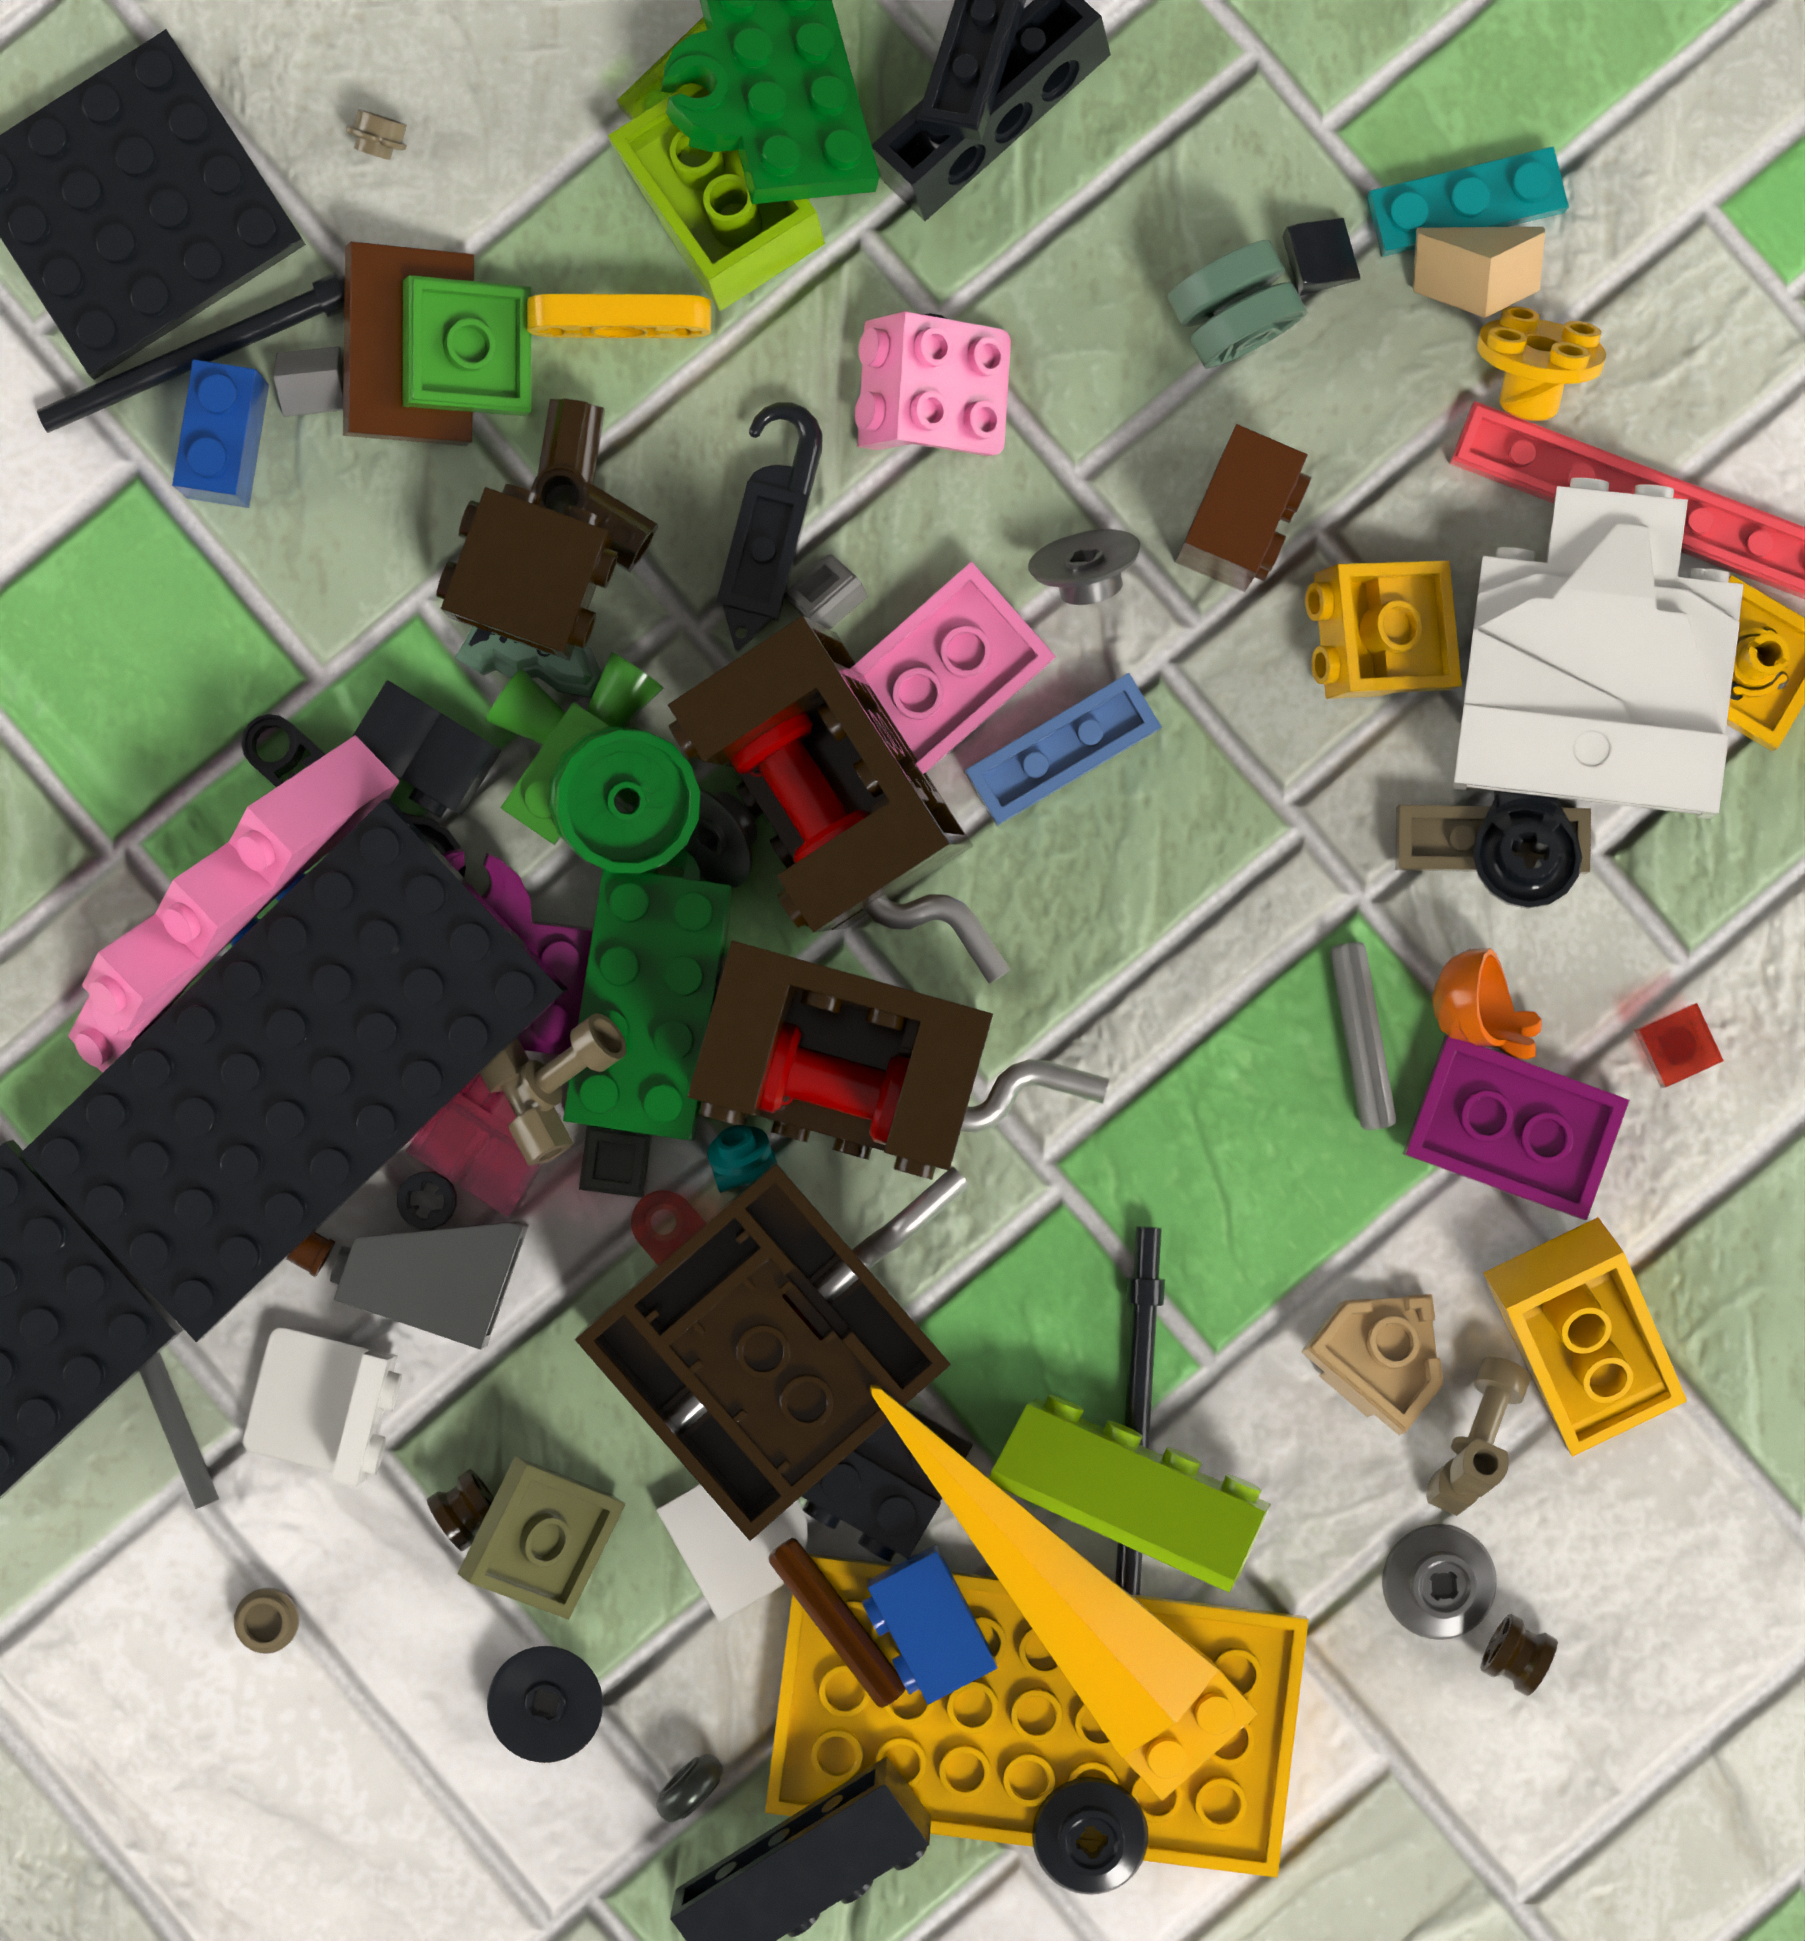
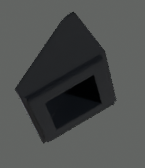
(1320, 255)

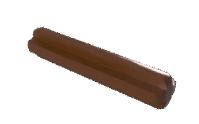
(837, 1622)

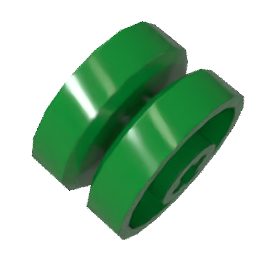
(585, 790)

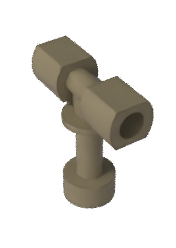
(536, 1087)
(1478, 1462)

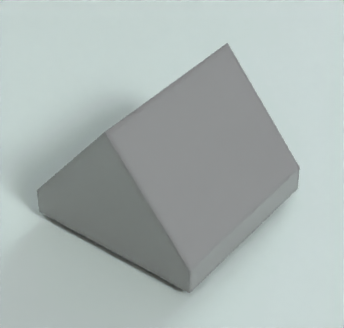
(309, 381)
(826, 592)

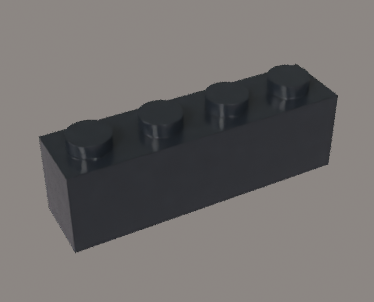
(807, 1862)

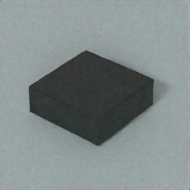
(615, 1162)

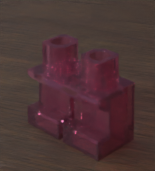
(456, 1137)

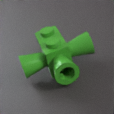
(534, 715)

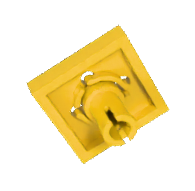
(1764, 710)

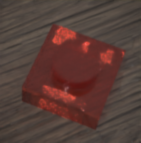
(1678, 1045)

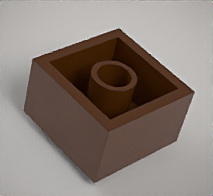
(1245, 500)

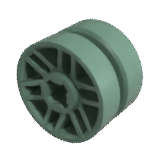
(1237, 304)

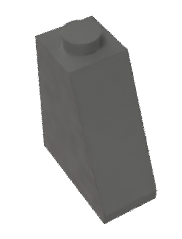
(433, 1278)

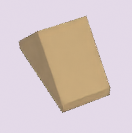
(1478, 266)

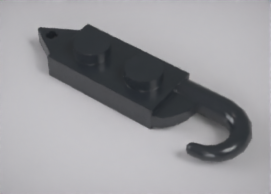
(769, 527)

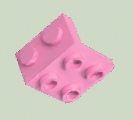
(932, 384)

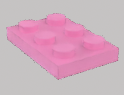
(953, 665)

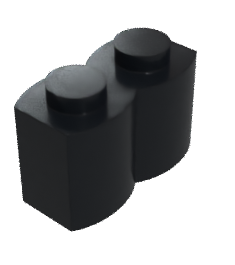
(426, 750)

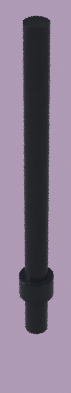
(325, 297)
(1145, 1293)

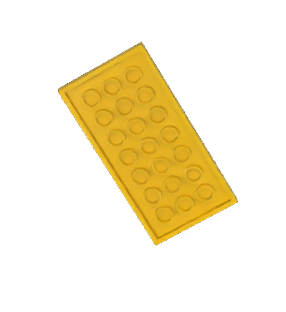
(1020, 1732)

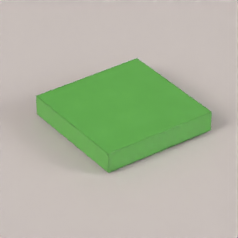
(466, 346)

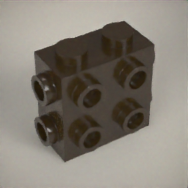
(528, 571)

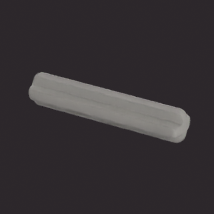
(1363, 1036)

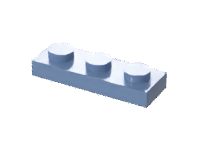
(1063, 749)

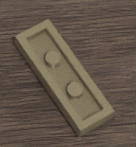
(1446, 837)

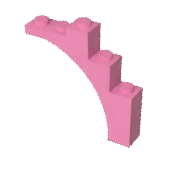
(217, 897)

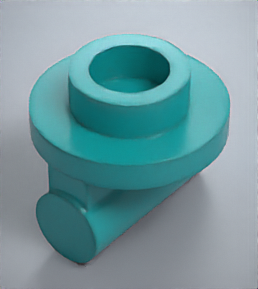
(739, 1156)

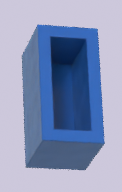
(220, 433)
(930, 1625)

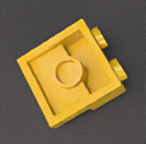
(1384, 628)

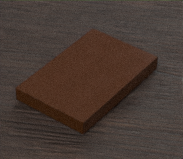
(376, 344)

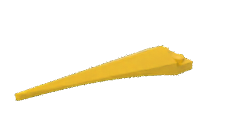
(1135, 1674)

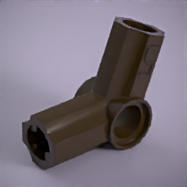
(571, 458)

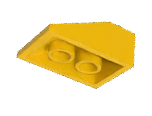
(1586, 1335)

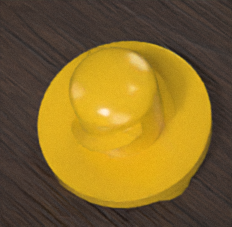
(1539, 359)

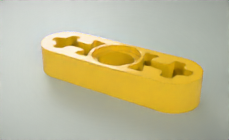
(619, 316)

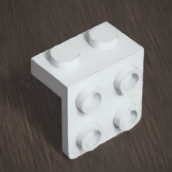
(322, 1404)

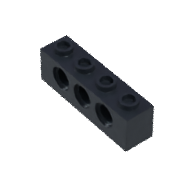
(1048, 58)

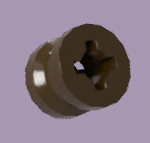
(462, 1509)
(1519, 1655)

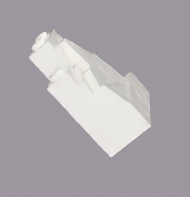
(1602, 662)

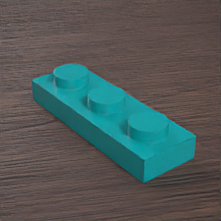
(1475, 196)

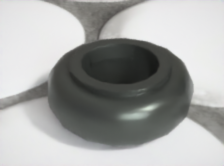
(689, 1788)

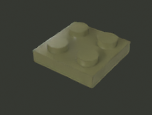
(541, 1538)

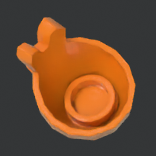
(1477, 1008)

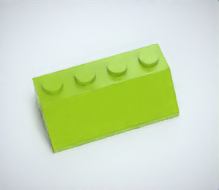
(1131, 1491)

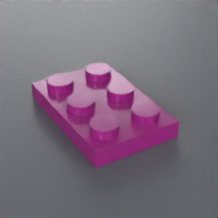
(1516, 1127)

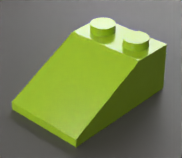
(708, 207)

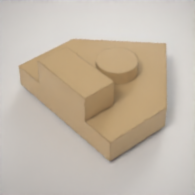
(1381, 1356)

